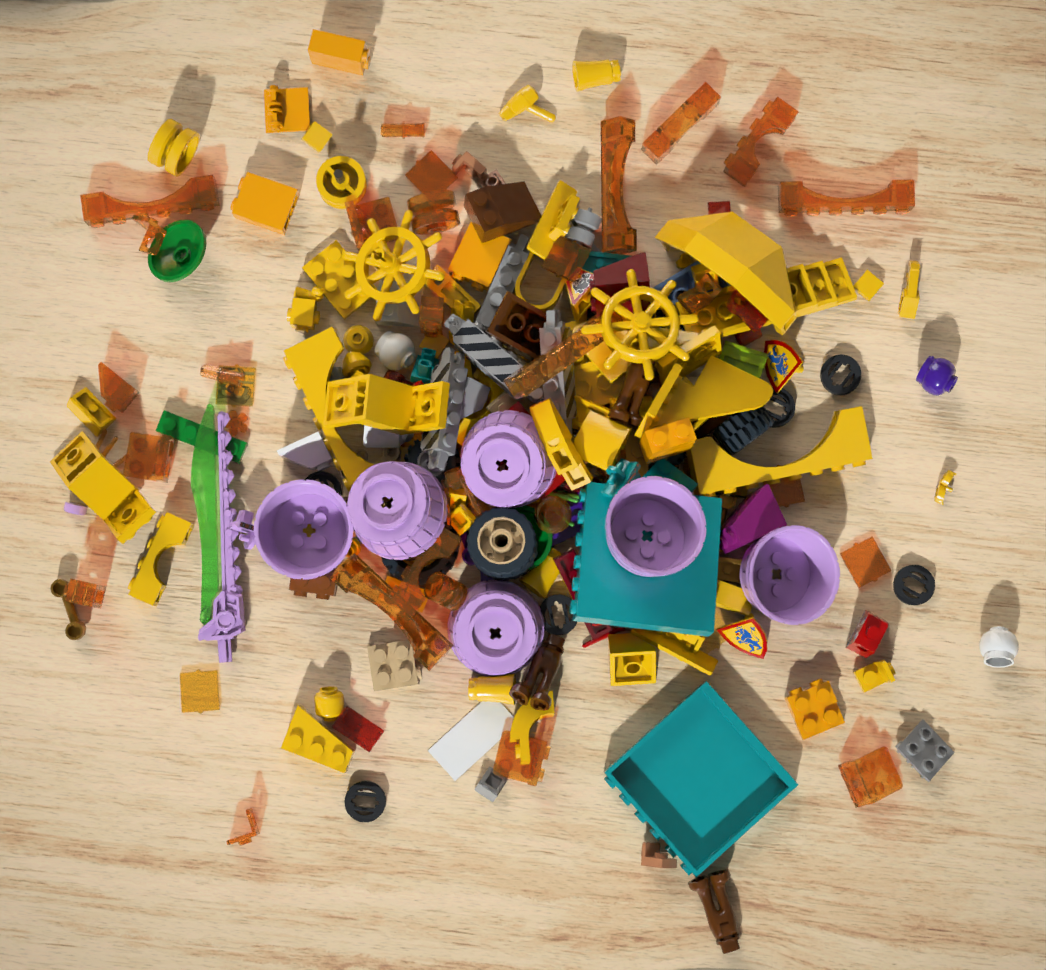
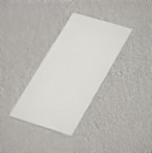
(471, 737)

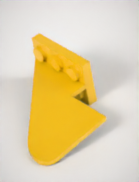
(698, 345)
(717, 392)

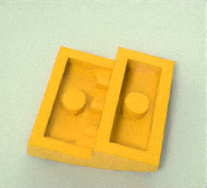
(601, 440)

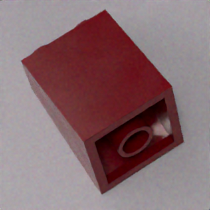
(614, 278)

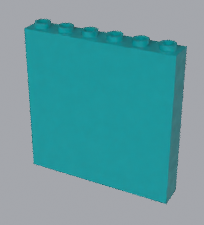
(617, 597)
(700, 779)

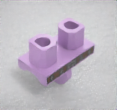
(244, 524)

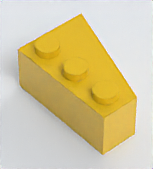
(316, 742)

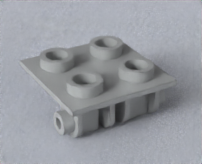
(925, 750)

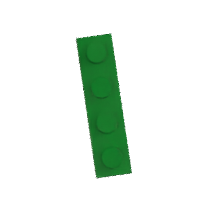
(187, 431)

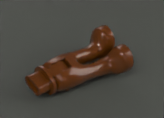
(635, 384)
(544, 661)
(721, 921)

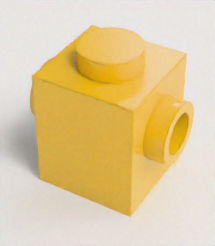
(303, 315)

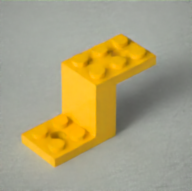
(386, 404)
(102, 487)

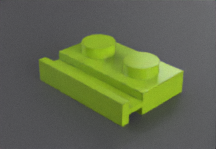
(744, 358)

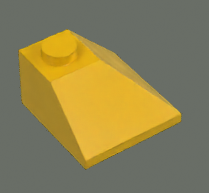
(631, 660)

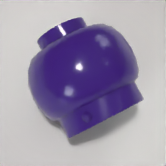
(937, 376)

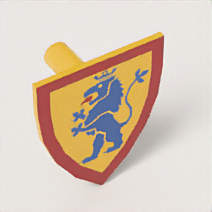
(781, 363)
(746, 636)

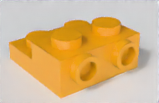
(814, 708)

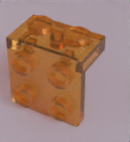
(509, 767)
(870, 777)

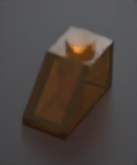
(115, 389)

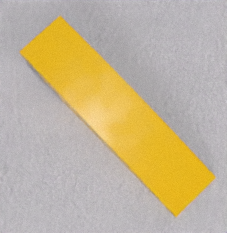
(812, 288)

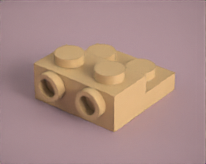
(393, 665)

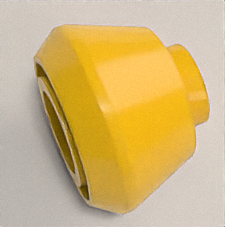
(363, 334)
(355, 361)

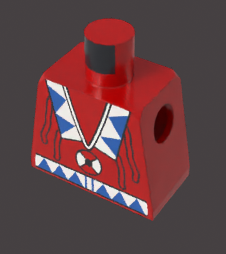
(867, 634)

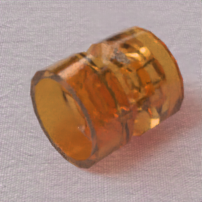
(445, 591)

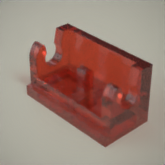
(358, 728)

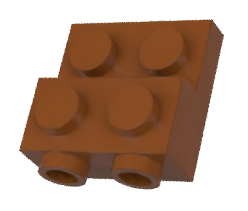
(321, 586)

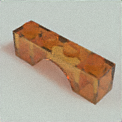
(776, 120)
(669, 133)
(409, 595)

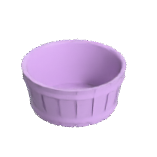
(512, 438)
(667, 512)
(415, 513)
(281, 525)
(807, 574)
(493, 606)

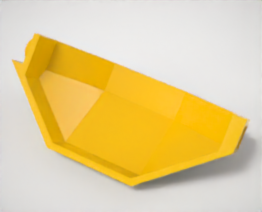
(740, 257)

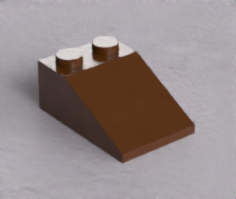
(501, 209)
(518, 326)

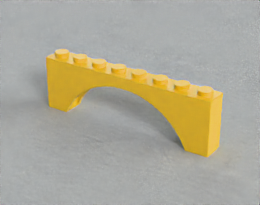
(313, 364)
(841, 445)

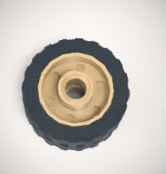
(491, 530)

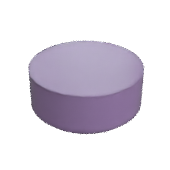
(75, 508)

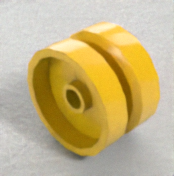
(173, 147)

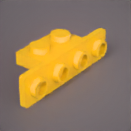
(554, 219)
(682, 646)

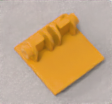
(286, 109)

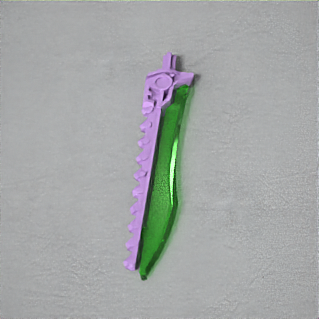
(228, 605)

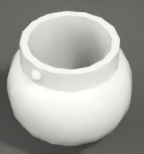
(395, 350)
(998, 647)

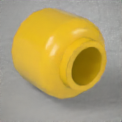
(329, 703)

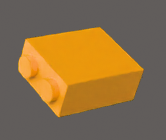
(339, 52)
(265, 203)
(478, 261)
(667, 440)

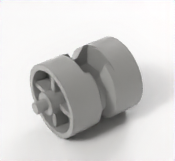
(584, 224)

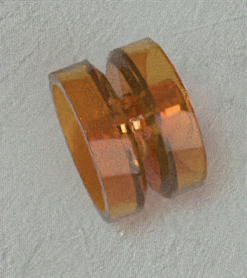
(433, 212)

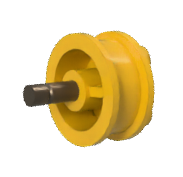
(341, 181)

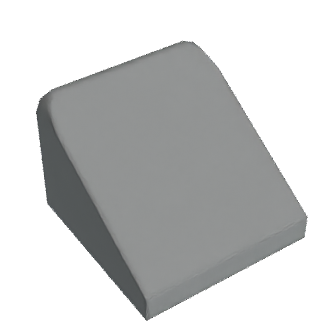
(490, 785)

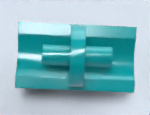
(424, 365)
(620, 476)

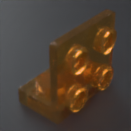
(378, 209)
(149, 457)

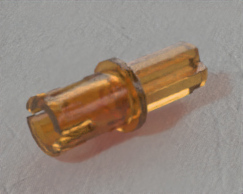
(403, 130)
(222, 375)

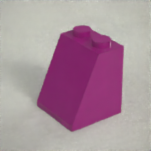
(751, 520)

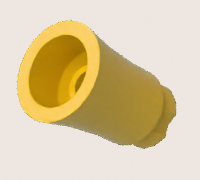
(595, 73)
(543, 576)
(492, 688)

